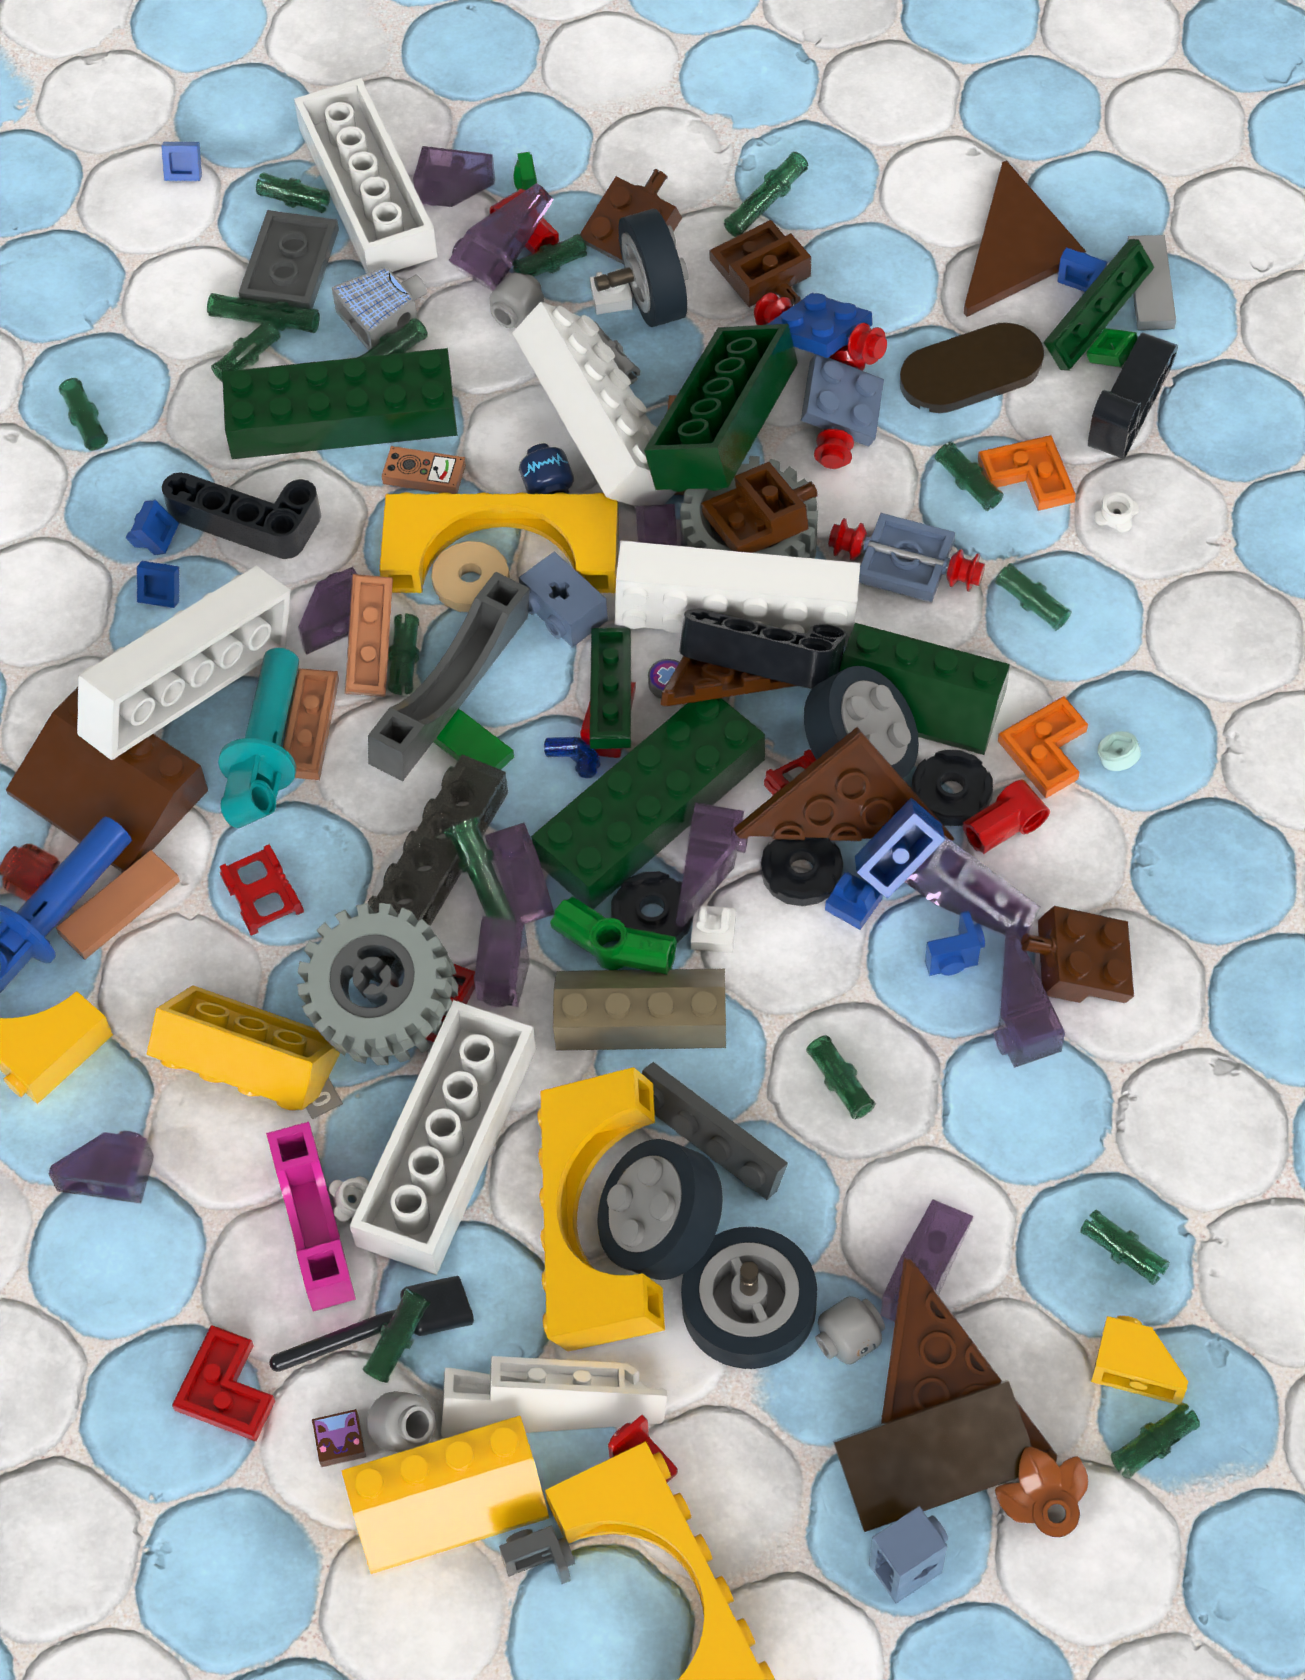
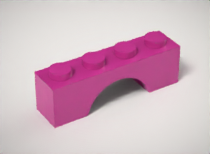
(311, 1216)

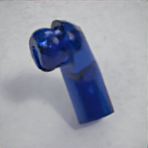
(578, 750)

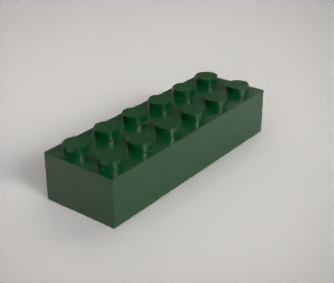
(338, 403)
(721, 408)
(648, 799)

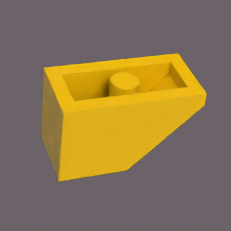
(1137, 1361)

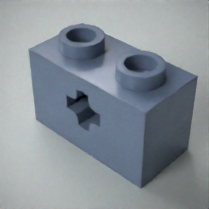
(564, 599)
(908, 1553)

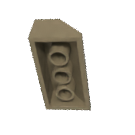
(639, 1009)

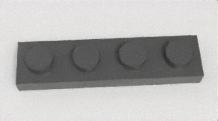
(715, 1133)

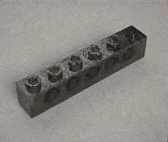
(466, 782)

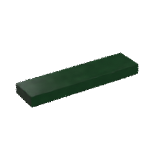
(1099, 304)
(610, 688)

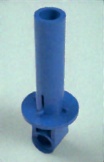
(25, 930)

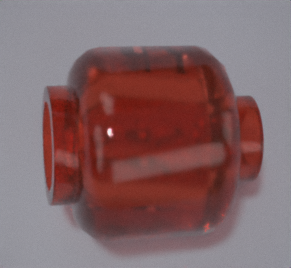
(26, 869)

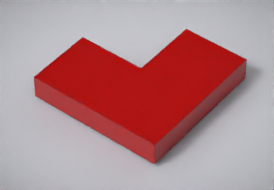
(212, 1388)

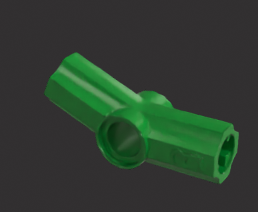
(592, 930)

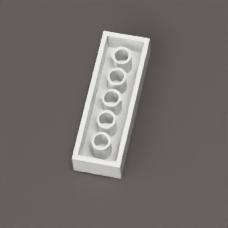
(365, 177)
(592, 401)
(781, 591)
(181, 662)
(443, 1137)

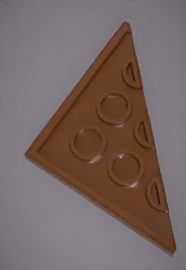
(1018, 243)
(704, 681)
(837, 797)
(936, 1357)

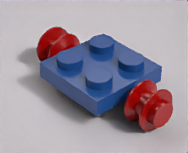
(824, 325)

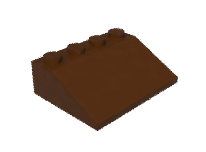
(78, 785)

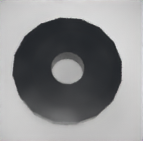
(957, 767)
(796, 887)
(650, 889)

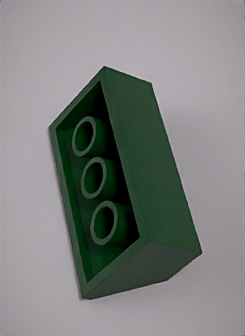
(947, 690)

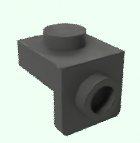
(531, 1549)

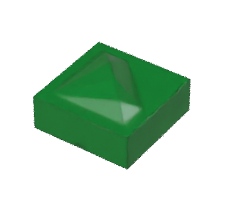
(524, 171)
(1112, 347)

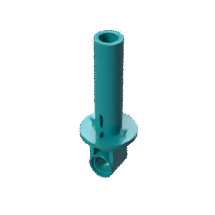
(258, 764)

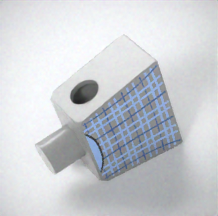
(377, 304)

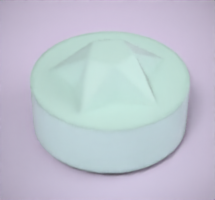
(1119, 751)

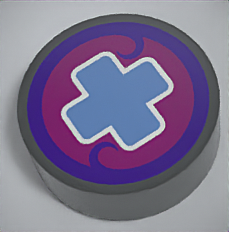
(660, 674)

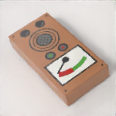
(423, 470)

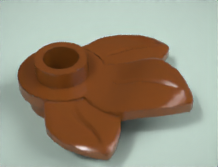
(1040, 1487)

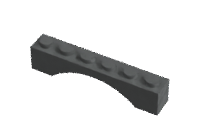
(415, 723)

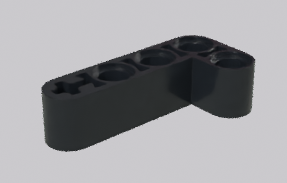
(1124, 409)
(264, 526)
(763, 648)

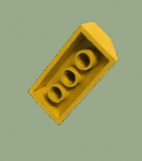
(242, 1047)
(445, 1494)

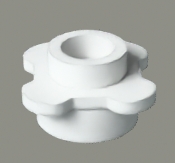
(1118, 503)
(341, 1190)

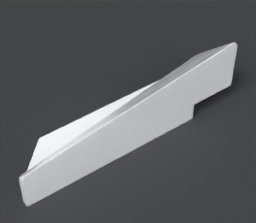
(548, 1395)

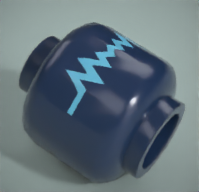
(546, 470)

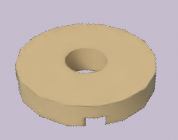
(462, 559)

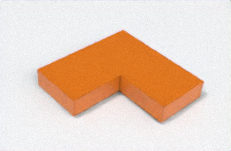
(1034, 462)
(1036, 744)

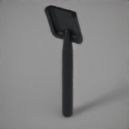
(447, 1311)

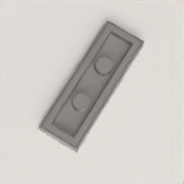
(1154, 296)

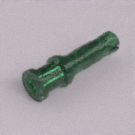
(477, 862)

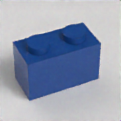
(899, 848)

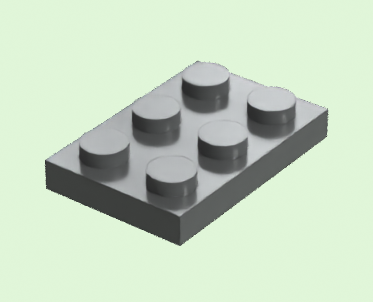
(289, 259)

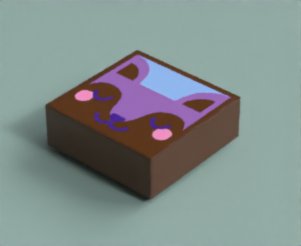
(338, 1438)

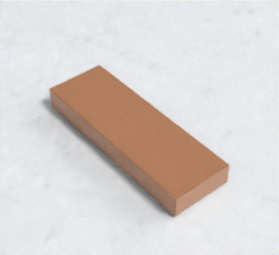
(368, 635)
(310, 720)
(117, 904)

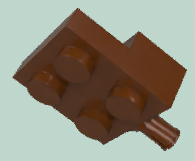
(621, 201)
(762, 263)
(759, 510)
(1082, 955)

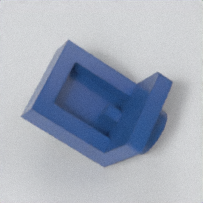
(1079, 269)
(957, 952)

